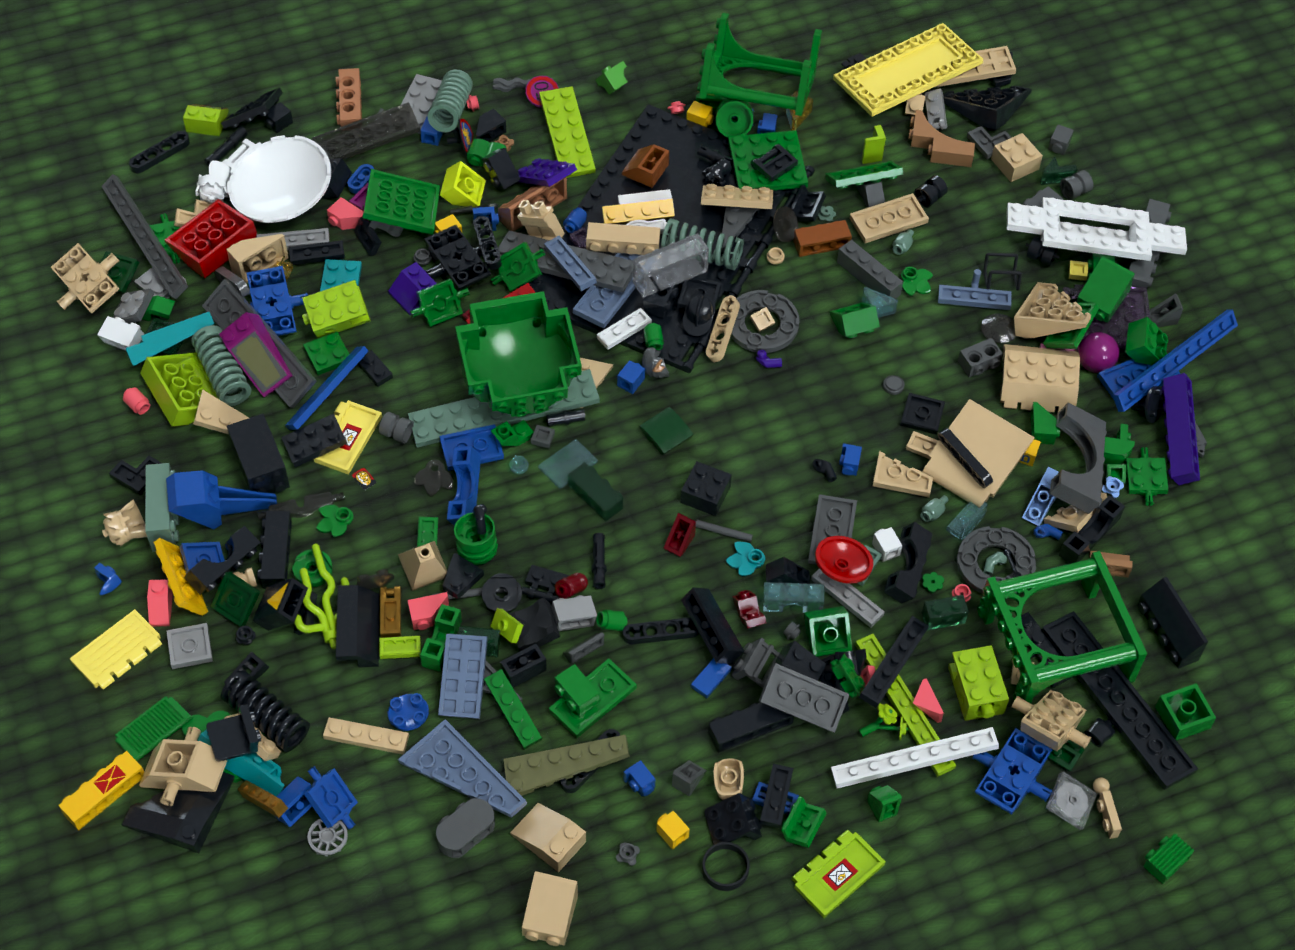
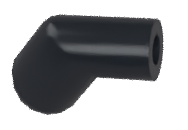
(479, 514)

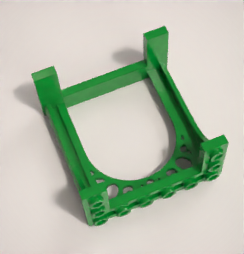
(732, 55)
(1040, 676)

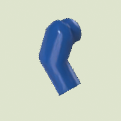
(1047, 530)

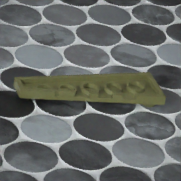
(548, 766)

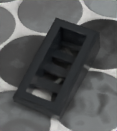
(256, 672)

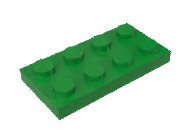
(862, 174)
(612, 688)

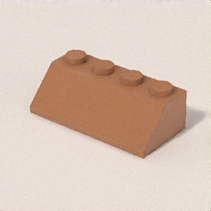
(549, 195)

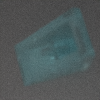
(884, 304)

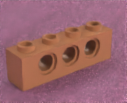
(349, 96)

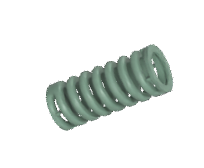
(450, 100)
(716, 256)
(224, 367)

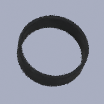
(730, 846)

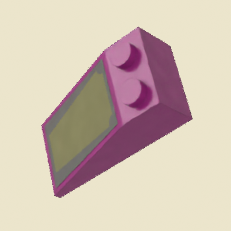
(256, 353)

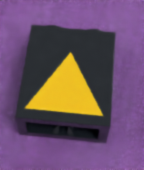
(280, 604)

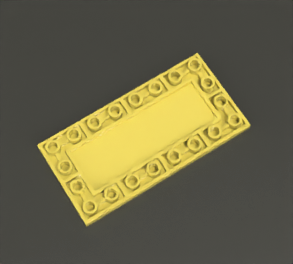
(907, 69)

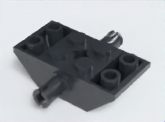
(456, 258)

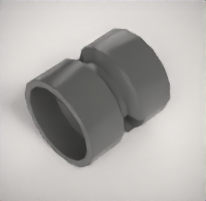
(1076, 185)
(396, 427)

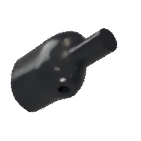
(1100, 731)

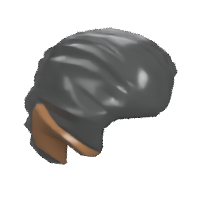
(653, 364)

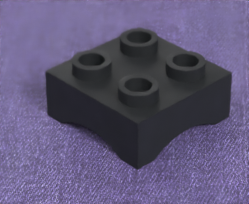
(538, 624)

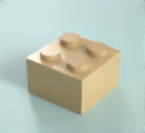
(1016, 157)

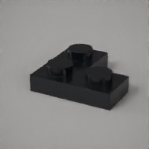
(132, 477)

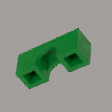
(446, 622)

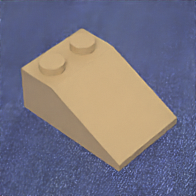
(256, 254)
(550, 836)

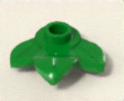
(916, 280)
(332, 520)

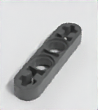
(223, 273)

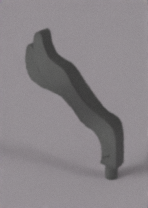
(506, 86)

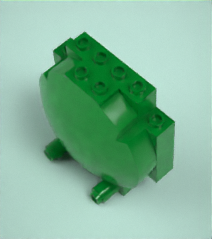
(518, 354)

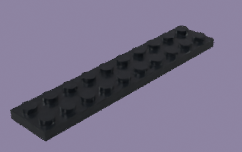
(1123, 705)

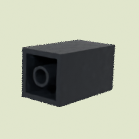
(258, 455)

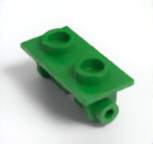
(845, 668)

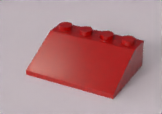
(208, 235)

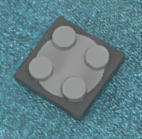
(133, 305)

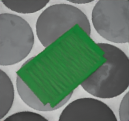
(152, 727)

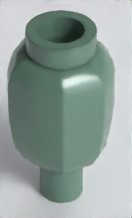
(903, 242)
(934, 509)

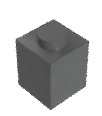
(1060, 139)

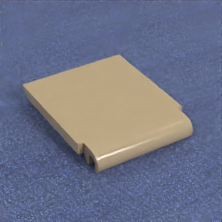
(991, 441)

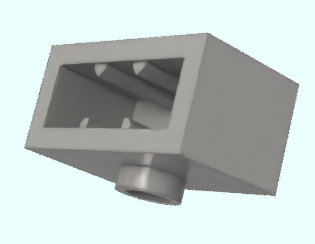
(574, 612)

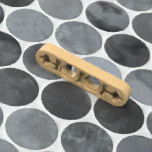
(722, 328)

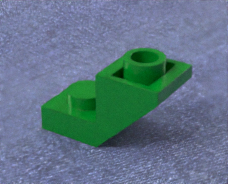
(512, 435)

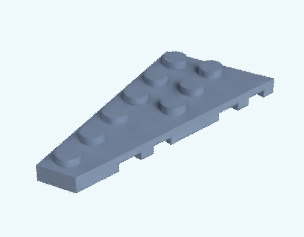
(456, 764)

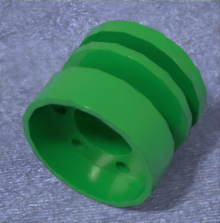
(473, 546)

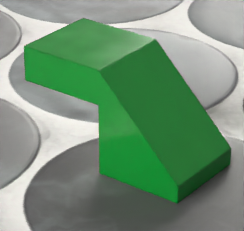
(159, 306)

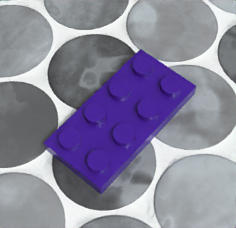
(545, 172)

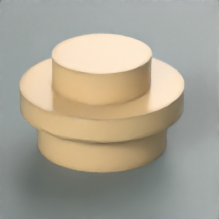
(775, 256)

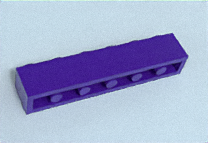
(1180, 429)

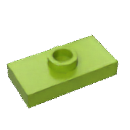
(508, 625)
(400, 647)

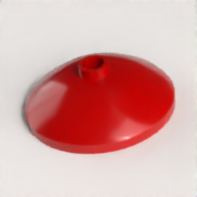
(844, 559)

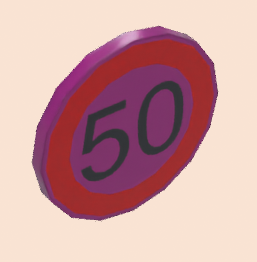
(536, 85)

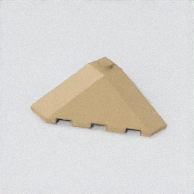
(1048, 313)

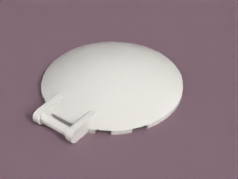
(277, 178)

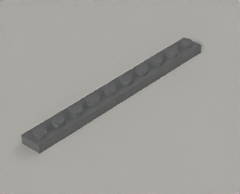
(145, 236)

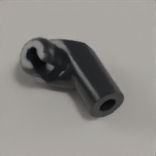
(826, 468)

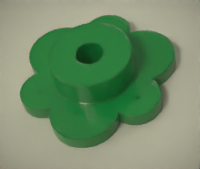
(933, 582)

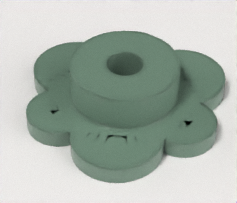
(826, 214)

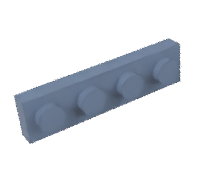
(570, 263)

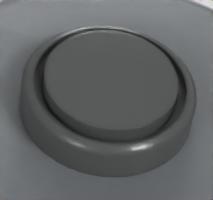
(893, 384)

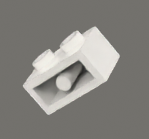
(120, 334)

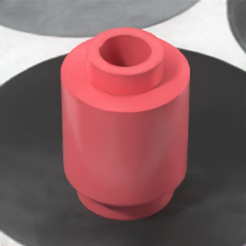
(136, 401)

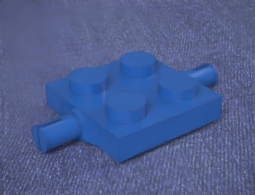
(330, 798)

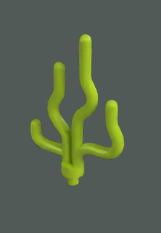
(327, 619)

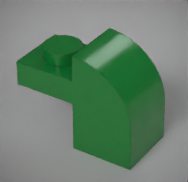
(1118, 449)

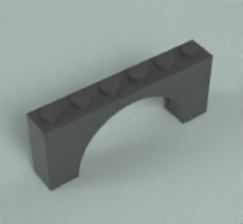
(1089, 434)

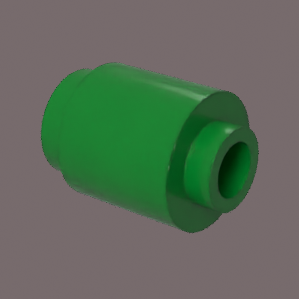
(653, 336)
(611, 620)

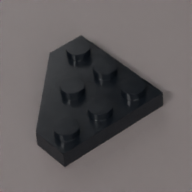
(250, 110)

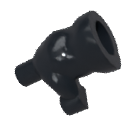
(718, 171)

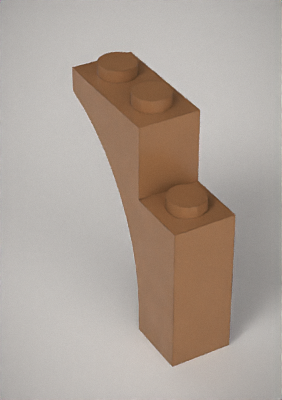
(939, 146)

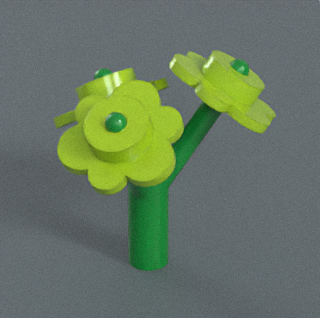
(888, 715)

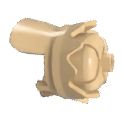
(124, 524)

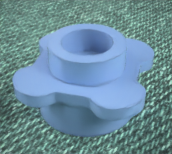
(1112, 481)

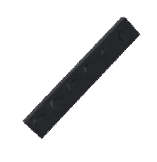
(893, 662)

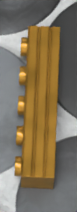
(262, 798)

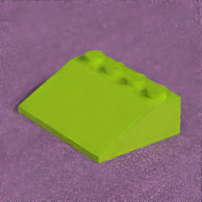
(177, 385)

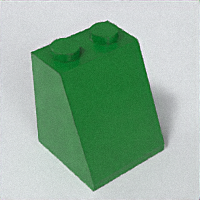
(1107, 288)

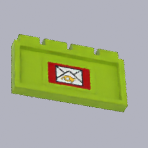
(839, 874)

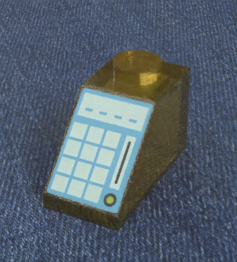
(795, 120)

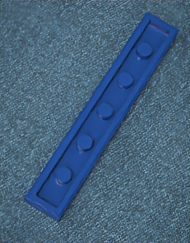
(326, 388)

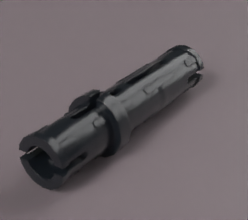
(230, 143)
(599, 567)

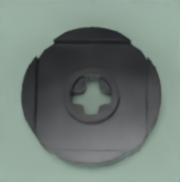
(493, 586)

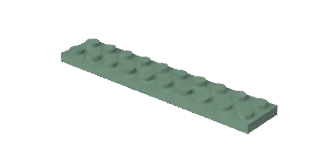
(473, 414)

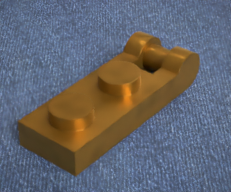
(390, 612)

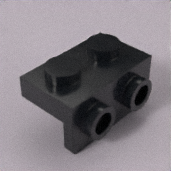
(807, 204)

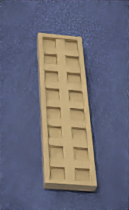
(996, 63)

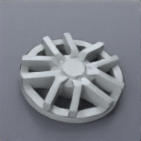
(327, 837)

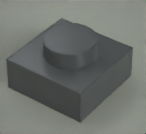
(542, 436)

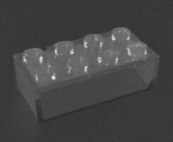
(670, 265)

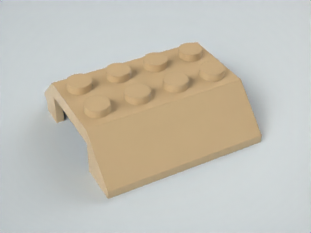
(1039, 377)

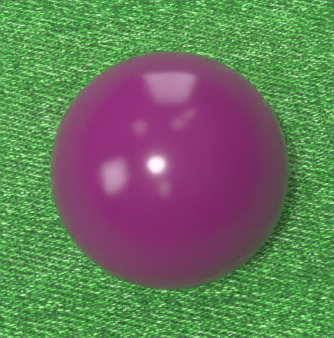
(1098, 352)

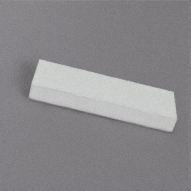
(644, 197)
(624, 328)

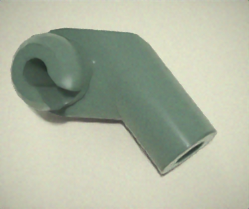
(991, 561)

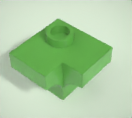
(612, 78)

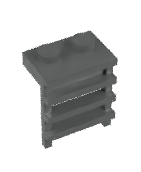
(753, 660)

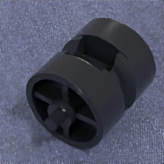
(931, 191)
(1036, 250)

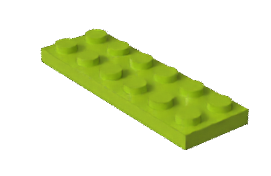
(567, 129)

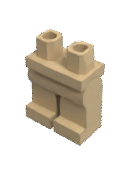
(539, 220)

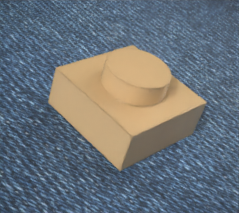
(762, 319)

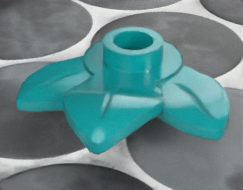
(743, 558)

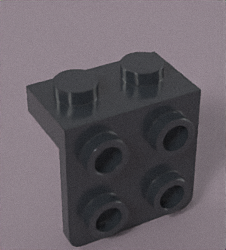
(234, 735)
(733, 819)

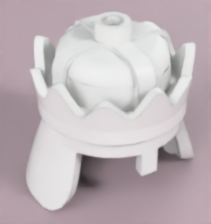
(214, 185)

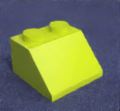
(462, 186)

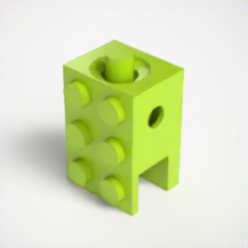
(335, 309)
(978, 683)

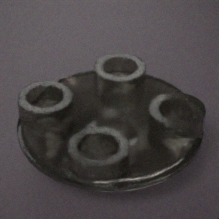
(999, 328)
(375, 581)

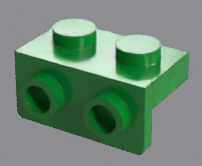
(802, 823)

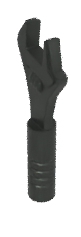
(469, 209)

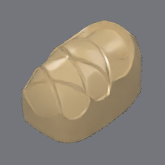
(728, 777)

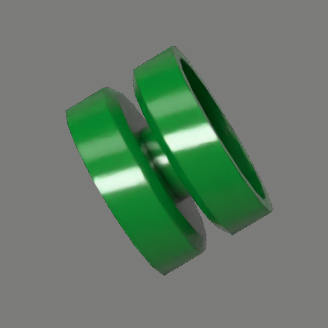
(738, 126)

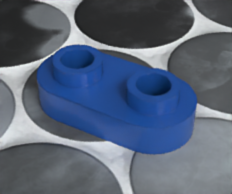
(358, 179)

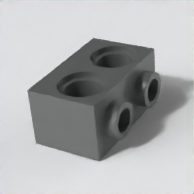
(980, 357)

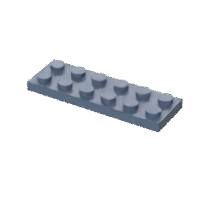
(600, 303)

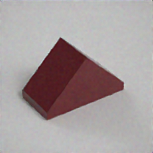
(680, 535)

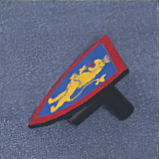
(462, 135)

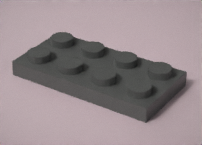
(833, 518)
(804, 697)

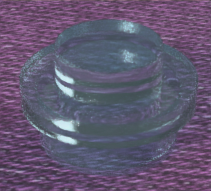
(519, 465)

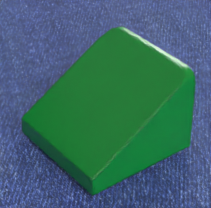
(1116, 470)

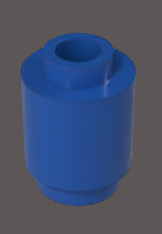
(575, 220)

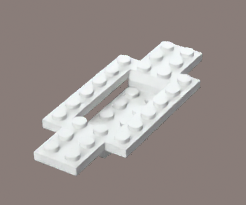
(1133, 244)

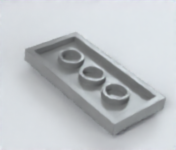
(421, 96)

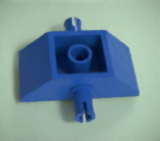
(272, 299)
(1014, 772)

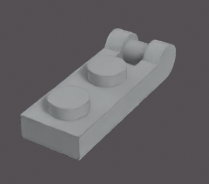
(936, 109)

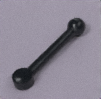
(1007, 552)

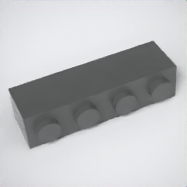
(869, 270)

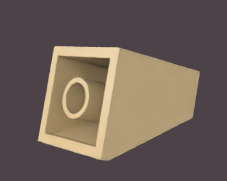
(550, 909)

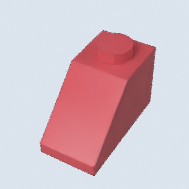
(344, 214)
(159, 603)
(425, 609)

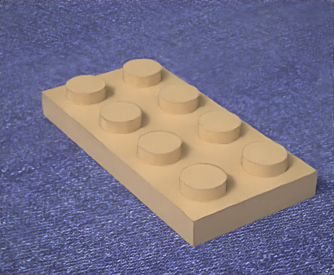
(737, 197)
(888, 218)

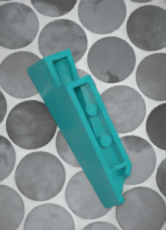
(163, 338)
(253, 769)

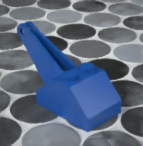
(201, 500)

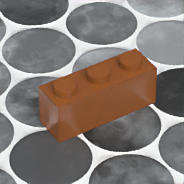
(821, 238)

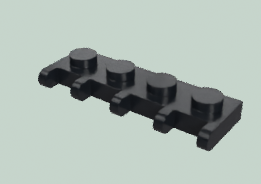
(1039, 639)

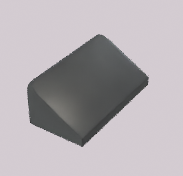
(584, 647)

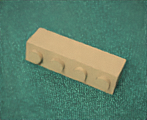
(622, 238)

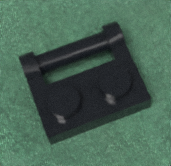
(776, 166)

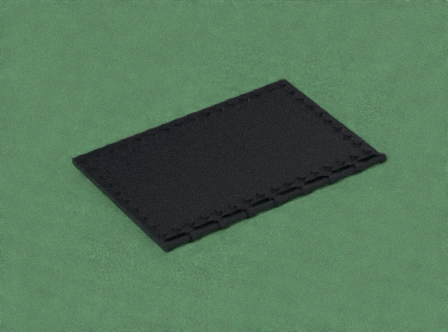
(686, 185)

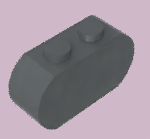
(465, 827)

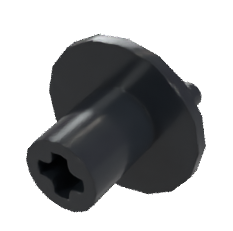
(1151, 404)

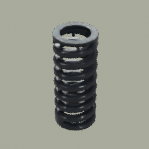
(269, 714)

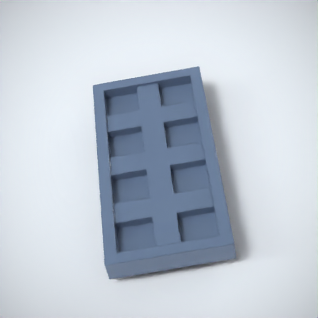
(463, 676)

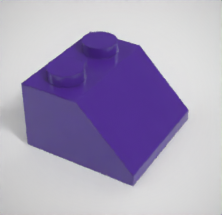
(407, 284)

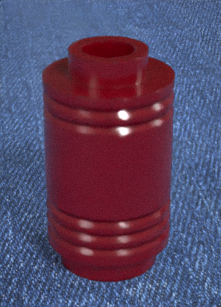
(571, 585)

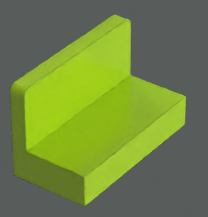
(874, 146)

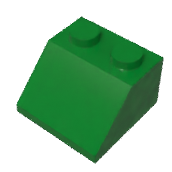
(855, 319)
(828, 631)

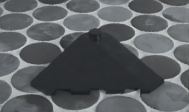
(987, 107)
(186, 821)

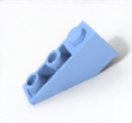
(1041, 500)

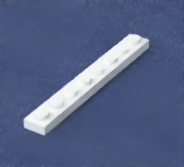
(915, 757)

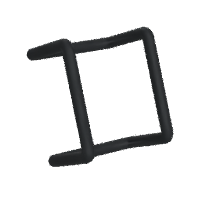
(988, 277)

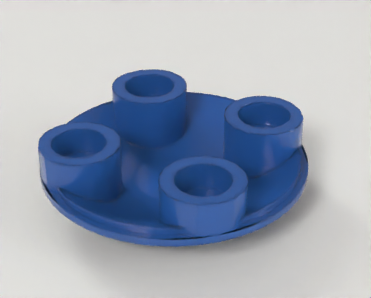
(408, 711)

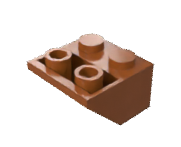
(647, 165)

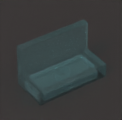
(966, 520)

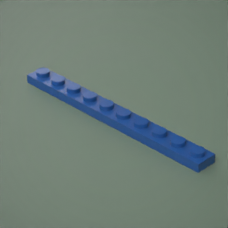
(1175, 360)

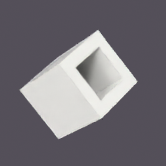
(887, 543)

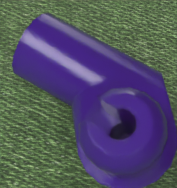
(766, 361)

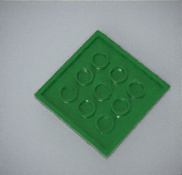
(748, 147)
(401, 201)

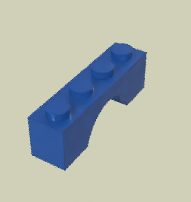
(467, 469)

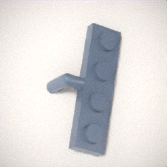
(974, 296)

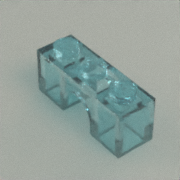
(779, 595)

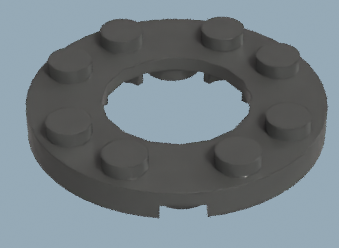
(780, 306)
(993, 537)

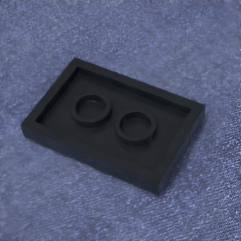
(314, 440)

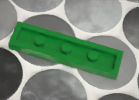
(513, 709)

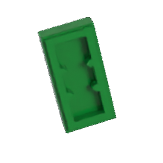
(427, 530)

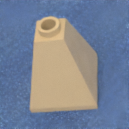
(423, 565)

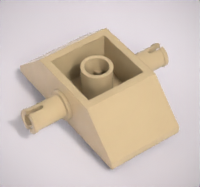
(85, 278)
(1052, 720)
(182, 766)

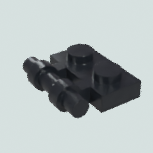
(542, 579)

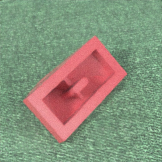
(927, 702)

